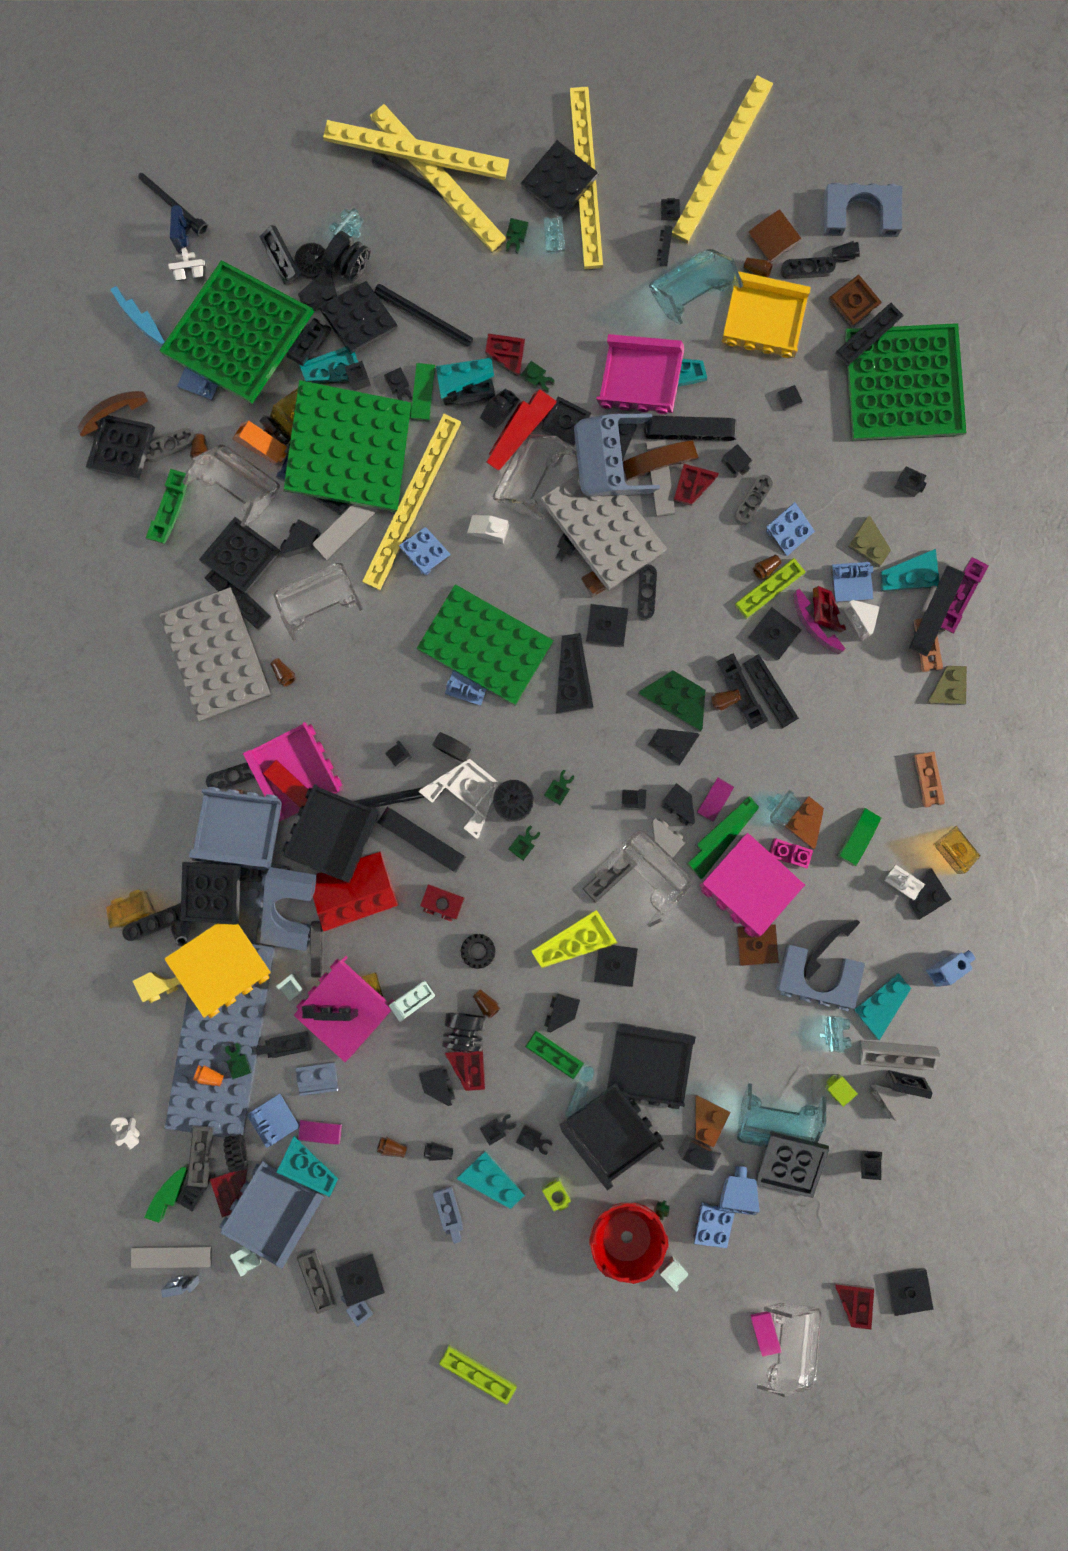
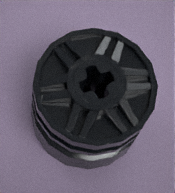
(346, 256)
(510, 811)
(464, 1032)

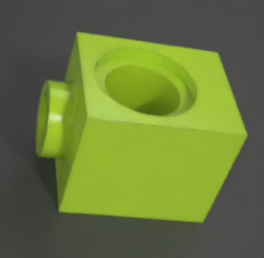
(840, 1089)
(555, 1186)

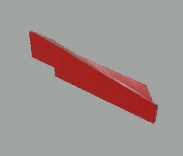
(519, 427)

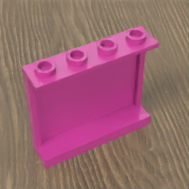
(641, 374)
(301, 757)
(751, 886)
(339, 989)

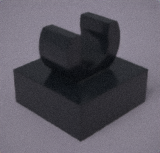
(670, 209)

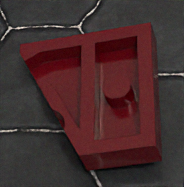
(826, 609)
(468, 1068)
(857, 1304)

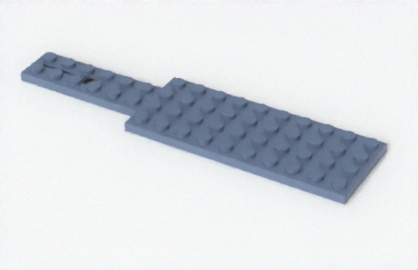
(205, 1042)

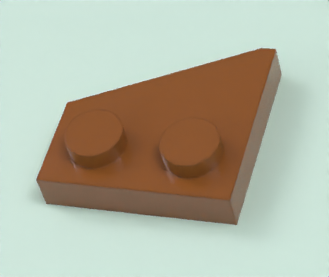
(807, 822)
(709, 1121)

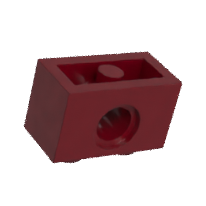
(433, 894)

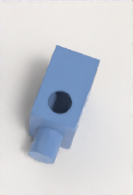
(951, 968)
(739, 1194)

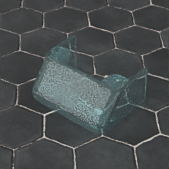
(692, 279)
(758, 1121)

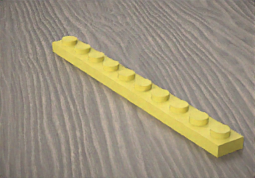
(416, 150)
(722, 159)
(446, 186)
(588, 202)
(411, 502)

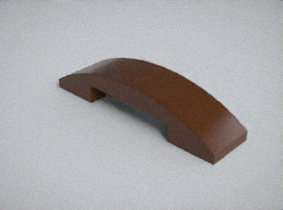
(109, 405)
(659, 458)

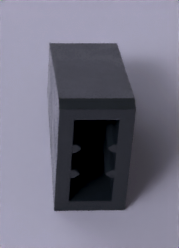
(698, 1154)

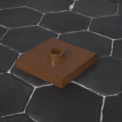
(855, 300)
(757, 950)

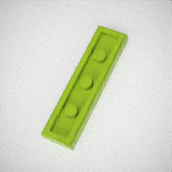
(770, 588)
(477, 1375)

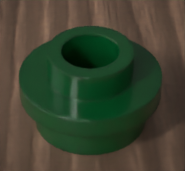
(662, 1209)

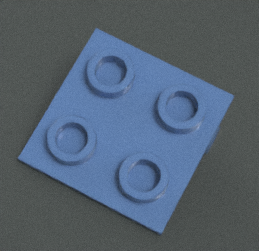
(197, 384)
(790, 529)
(424, 550)
(852, 581)
(464, 689)
(273, 1120)
(713, 1226)

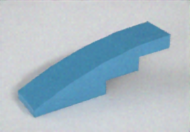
(142, 321)

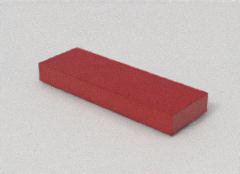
(287, 783)

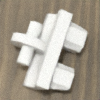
(195, 265)
(904, 882)
(125, 1132)

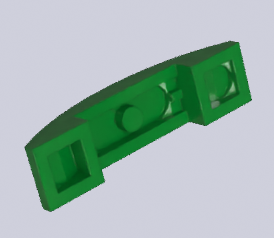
(169, 508)

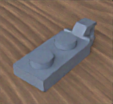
(449, 1212)

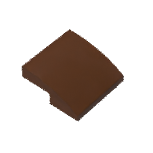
(775, 235)

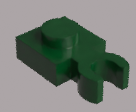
(516, 232)
(535, 375)
(557, 790)
(522, 845)
(238, 1064)

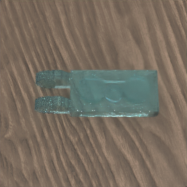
(580, 1090)

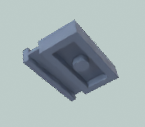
(317, 1079)
(179, 1285)

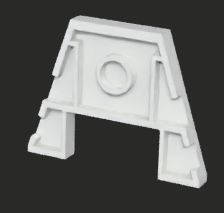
(471, 786)

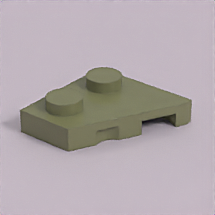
(870, 543)
(951, 687)

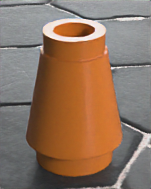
(207, 1076)

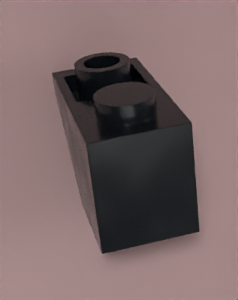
(499, 408)
(300, 539)
(681, 803)
(563, 1011)
(435, 1084)

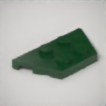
(678, 697)

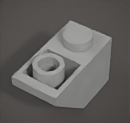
(668, 840)
(895, 1103)

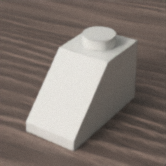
(488, 528)

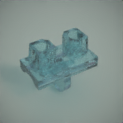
(350, 223)
(554, 235)
(778, 815)
(834, 1034)

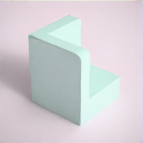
(291, 987)
(244, 1260)
(673, 1273)

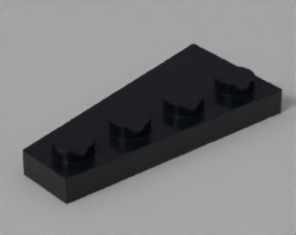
(573, 679)

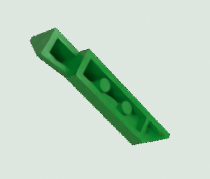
(720, 837)

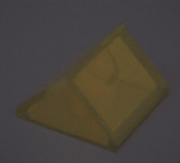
(957, 850)

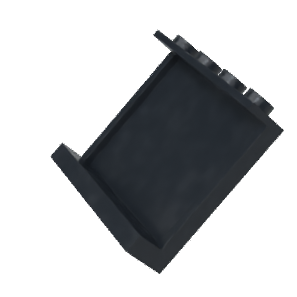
(330, 833)
(651, 1064)
(611, 1134)

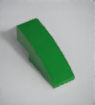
(859, 837)
(167, 1195)

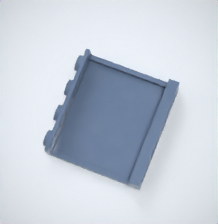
(237, 829)
(270, 1214)

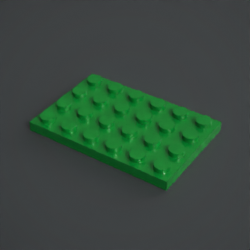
(485, 645)

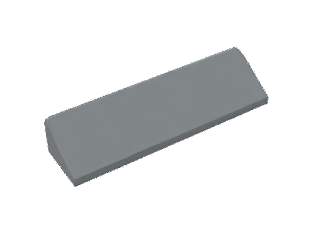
(342, 529)
(899, 1055)

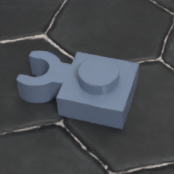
(358, 1312)

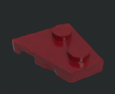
(506, 351)
(693, 484)
(227, 1189)

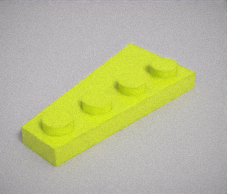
(579, 939)

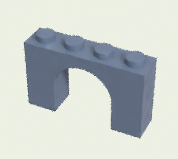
(884, 198)
(274, 928)
(843, 993)

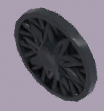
(309, 259)

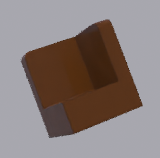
(593, 584)

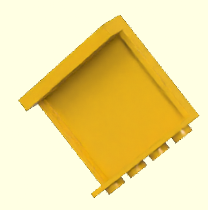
(766, 315)
(218, 967)

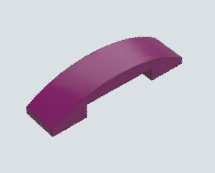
(973, 575)
(831, 643)

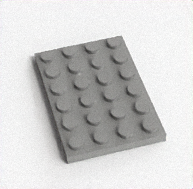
(604, 531)
(215, 654)

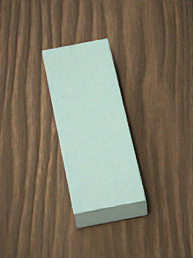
(412, 1000)

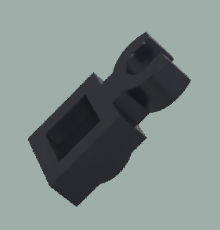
(397, 383)
(273, 428)
(494, 1129)
(530, 1139)

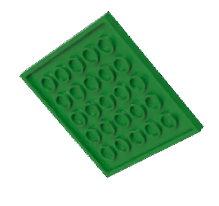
(236, 331)
(908, 384)
(347, 446)

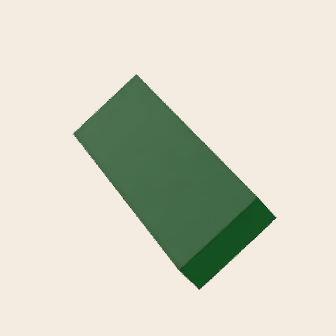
(423, 392)
(554, 1054)

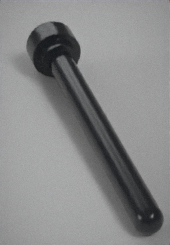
(382, 160)
(198, 225)

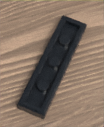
(869, 334)
(248, 606)
(770, 691)

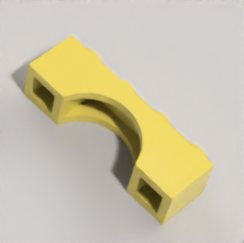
(153, 985)

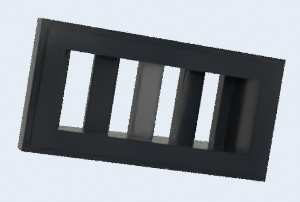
(192, 1205)

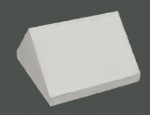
(862, 617)

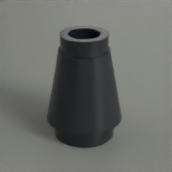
(846, 251)
(180, 932)
(435, 1152)

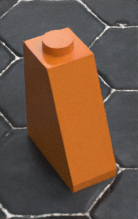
(260, 442)

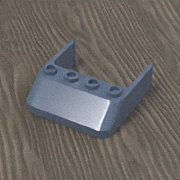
(601, 455)

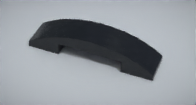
(734, 679)
(811, 964)

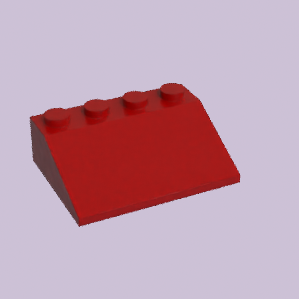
(366, 895)

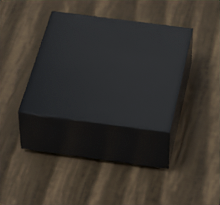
(789, 397)

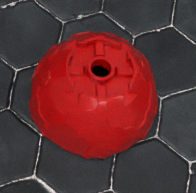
(634, 1259)

